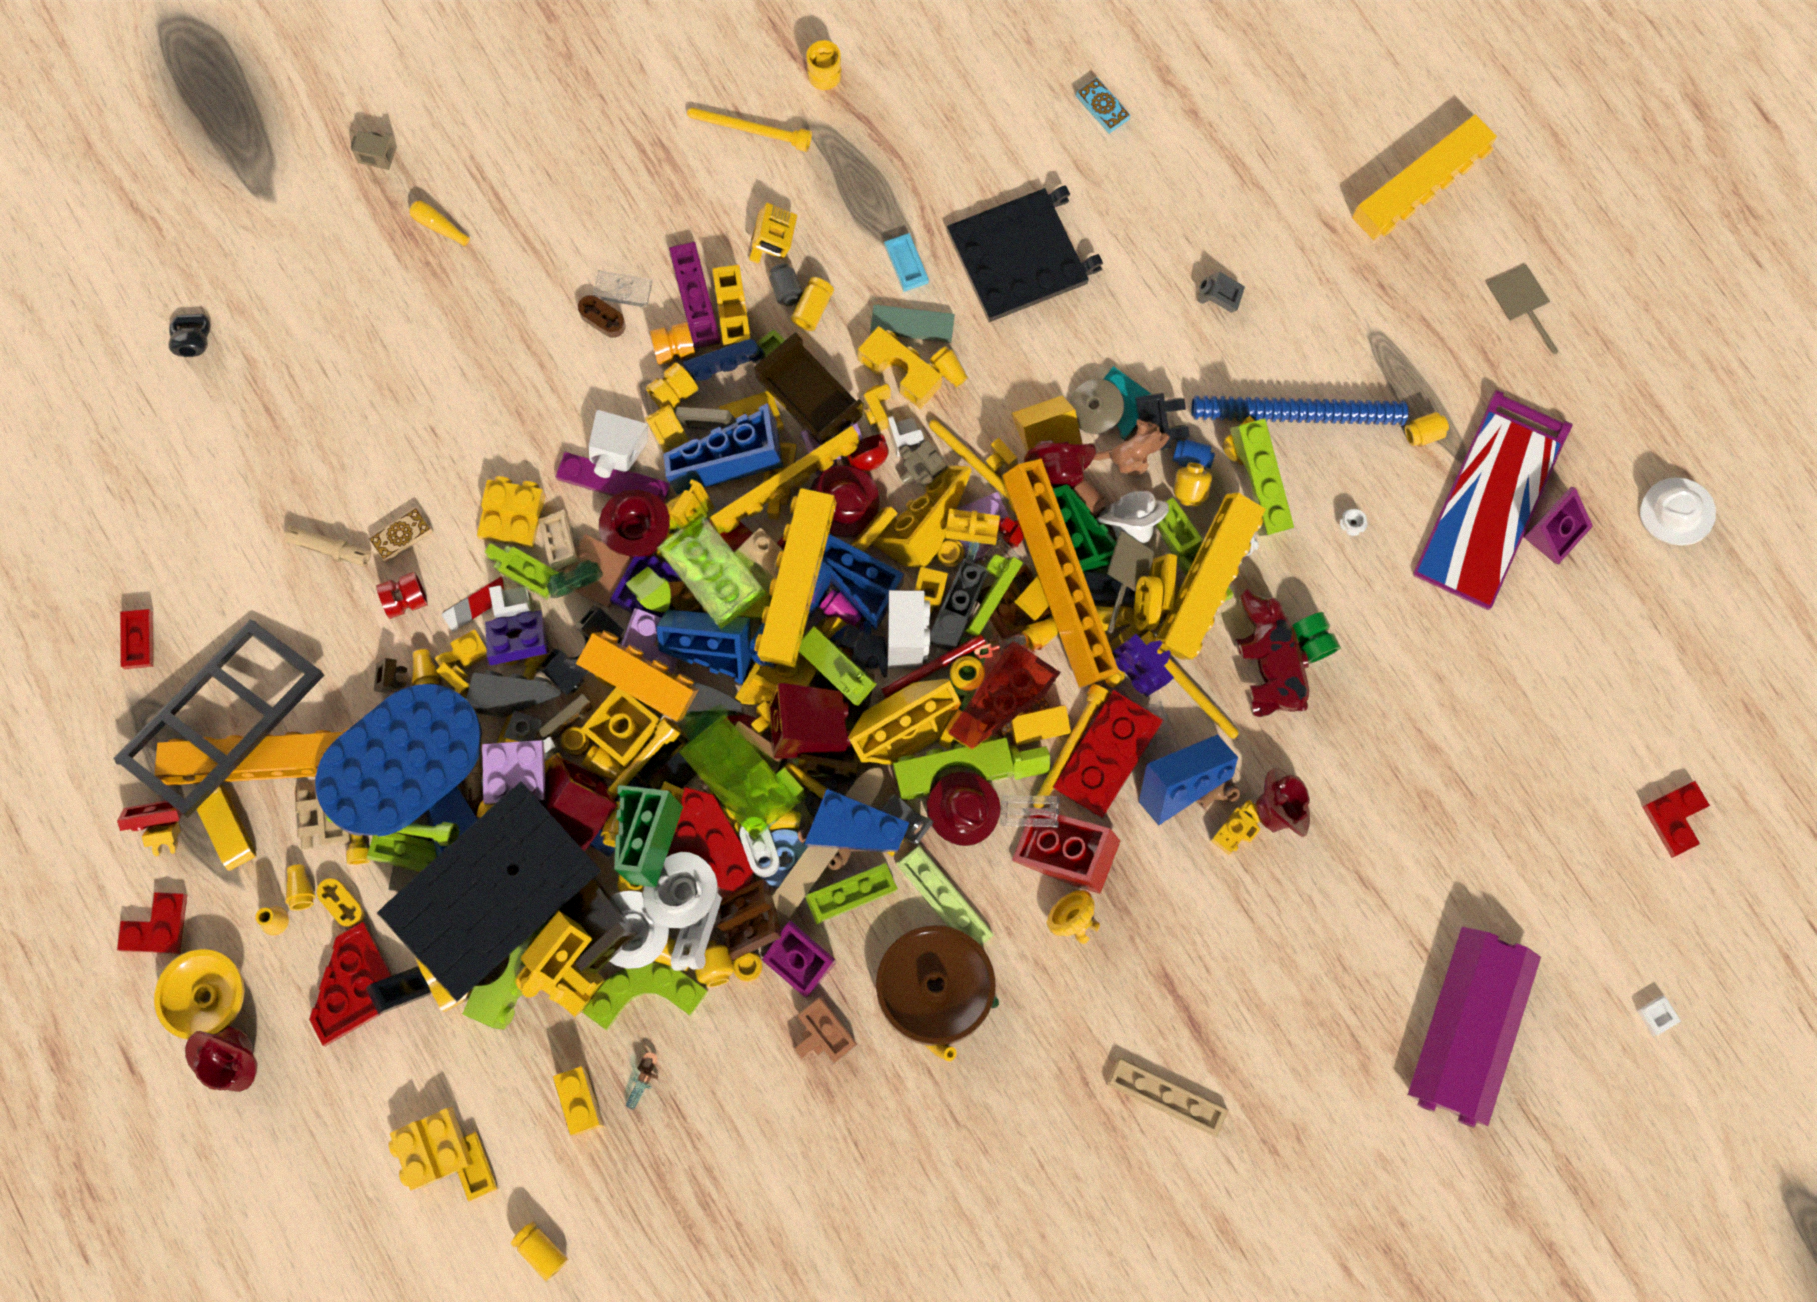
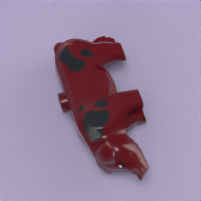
(1278, 657)

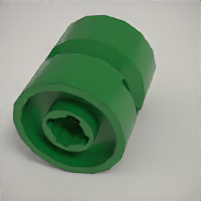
(1315, 637)

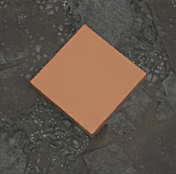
(612, 565)

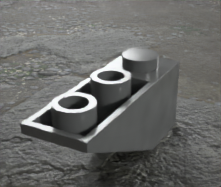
(958, 605)
(500, 695)

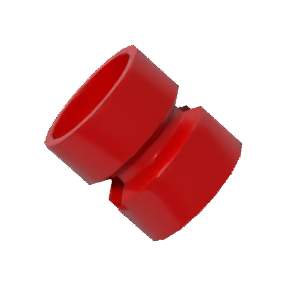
(411, 590)

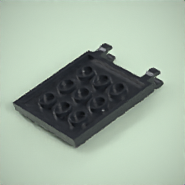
(1020, 253)

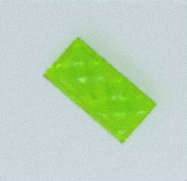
(711, 571)
(739, 777)

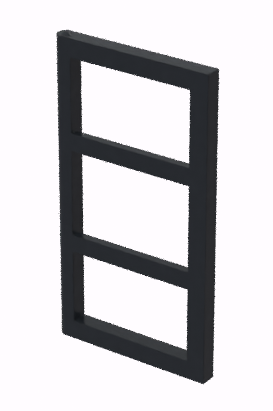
(254, 737)

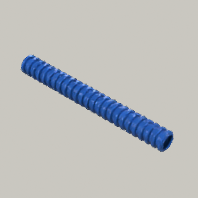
(1300, 410)

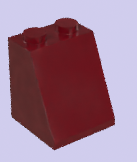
(808, 722)
(577, 800)

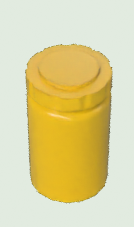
(812, 304)
(539, 1251)

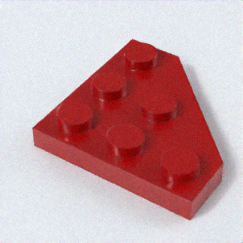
(709, 834)
(343, 995)

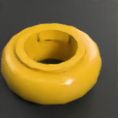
(971, 662)

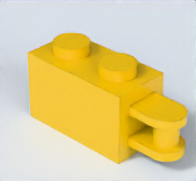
(551, 954)

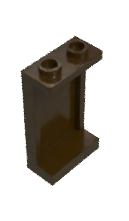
(808, 390)
(844, 766)
(603, 923)

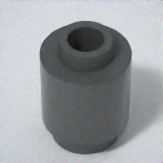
(785, 284)

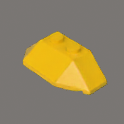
(904, 722)

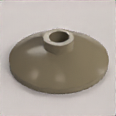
(1109, 410)

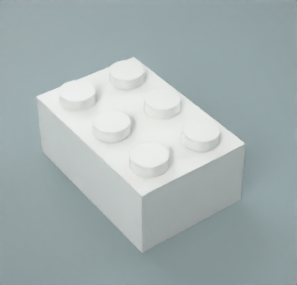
(908, 629)

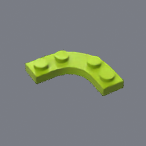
(634, 982)

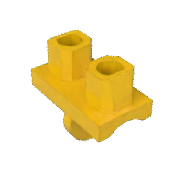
(972, 526)

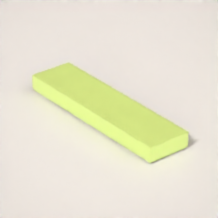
(942, 895)

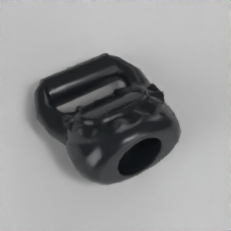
(189, 341)

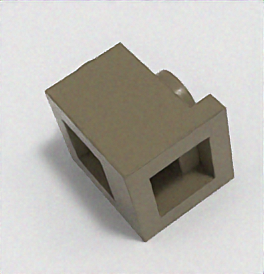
(374, 149)

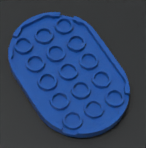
(398, 760)

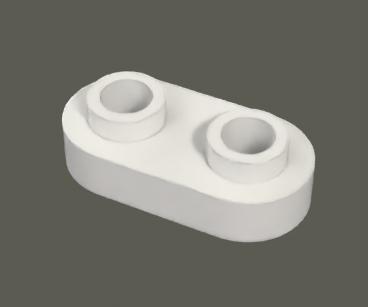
(760, 849)

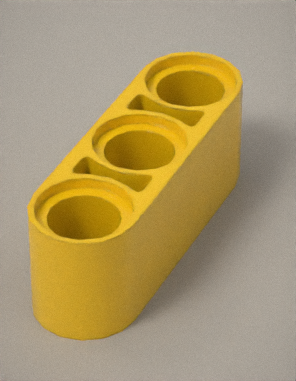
(226, 829)

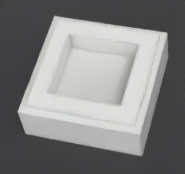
(1658, 1015)

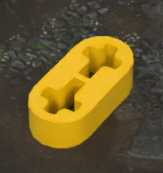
(1148, 603)
(335, 907)

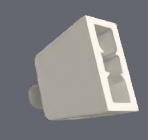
(615, 442)

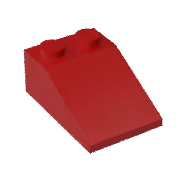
(1071, 853)

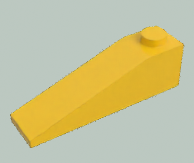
(921, 528)

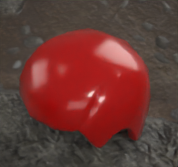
(870, 453)

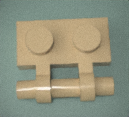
(328, 832)

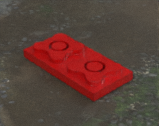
(1108, 754)

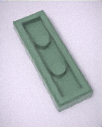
(913, 323)

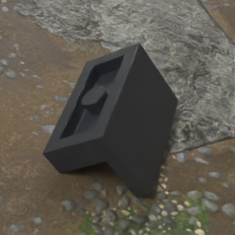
(668, 766)

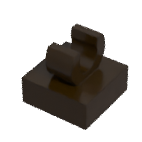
(386, 675)

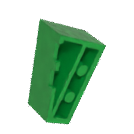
(1090, 539)
(645, 833)

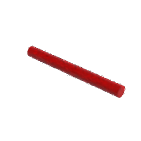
(934, 665)

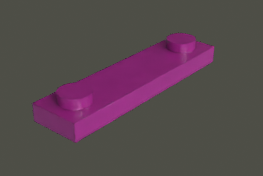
(694, 295)
(581, 473)

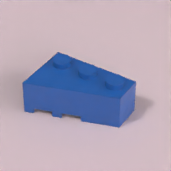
(862, 579)
(700, 640)
(1185, 777)
(853, 825)

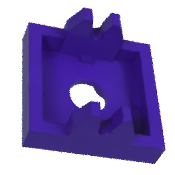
(625, 598)
(530, 643)
(1143, 664)

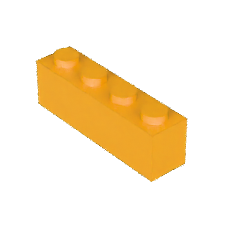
(637, 675)

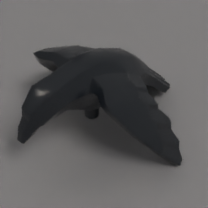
(863, 645)

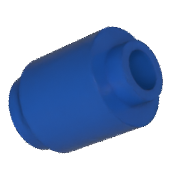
(1193, 452)

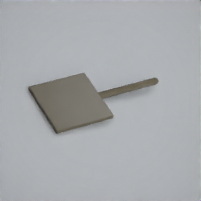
(1520, 294)
(1128, 564)

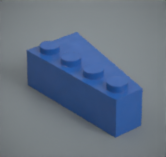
(727, 453)

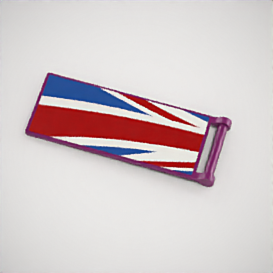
(1491, 502)

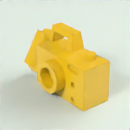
(1237, 827)

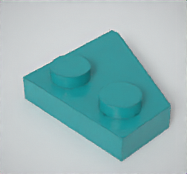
(1129, 390)

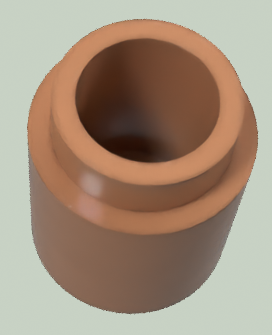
(1090, 497)

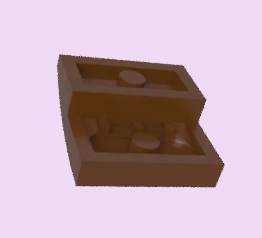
(1008, 616)
(748, 919)

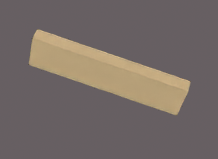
(1167, 1097)

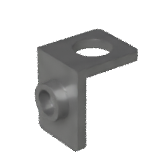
(899, 809)

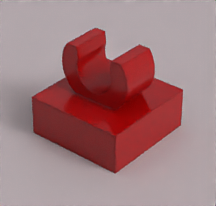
(1012, 531)

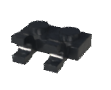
(1153, 409)

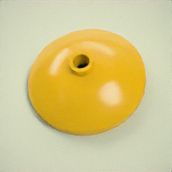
(182, 992)

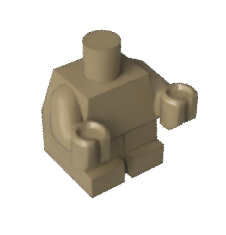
(921, 464)

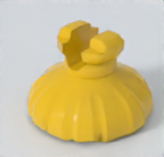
(1073, 916)

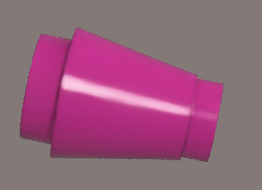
(839, 606)

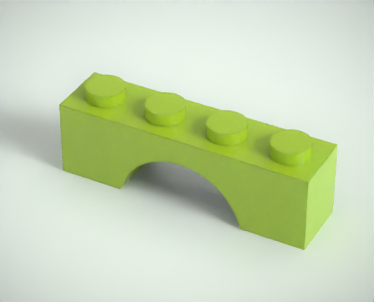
(1257, 453)
(989, 760)
(495, 1002)

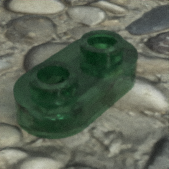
(566, 583)

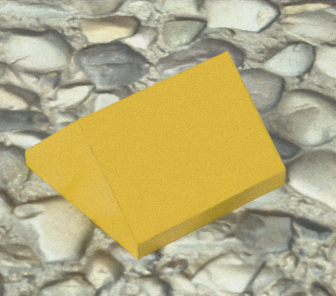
(1047, 421)

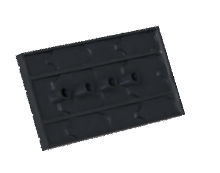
(468, 910)

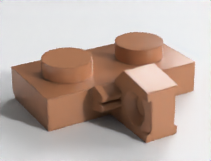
(823, 1033)

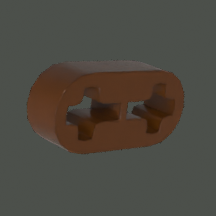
(598, 321)

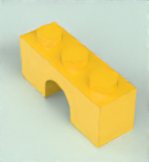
(731, 304)
(884, 350)

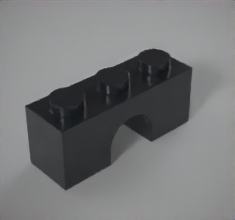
(563, 669)

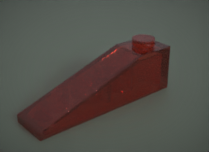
(1007, 692)

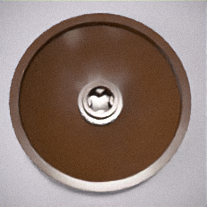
(935, 985)

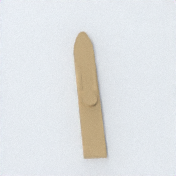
(816, 859)

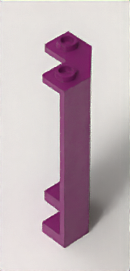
(1474, 1026)

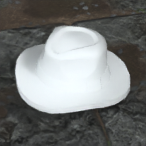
(1678, 511)
(1135, 514)
(682, 892)
(650, 938)

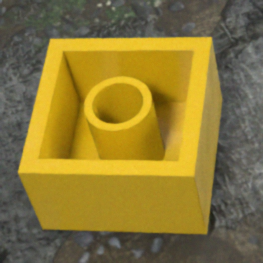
(622, 726)

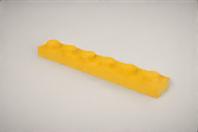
(777, 486)

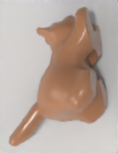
(1132, 454)

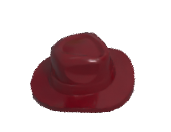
(1063, 461)
(855, 498)
(634, 523)
(1284, 803)
(963, 808)
(222, 1059)

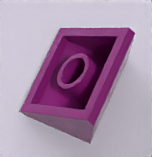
(1561, 527)
(799, 959)

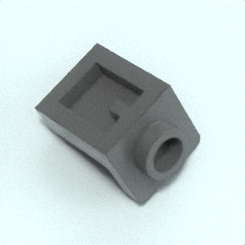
(1221, 291)
(522, 727)

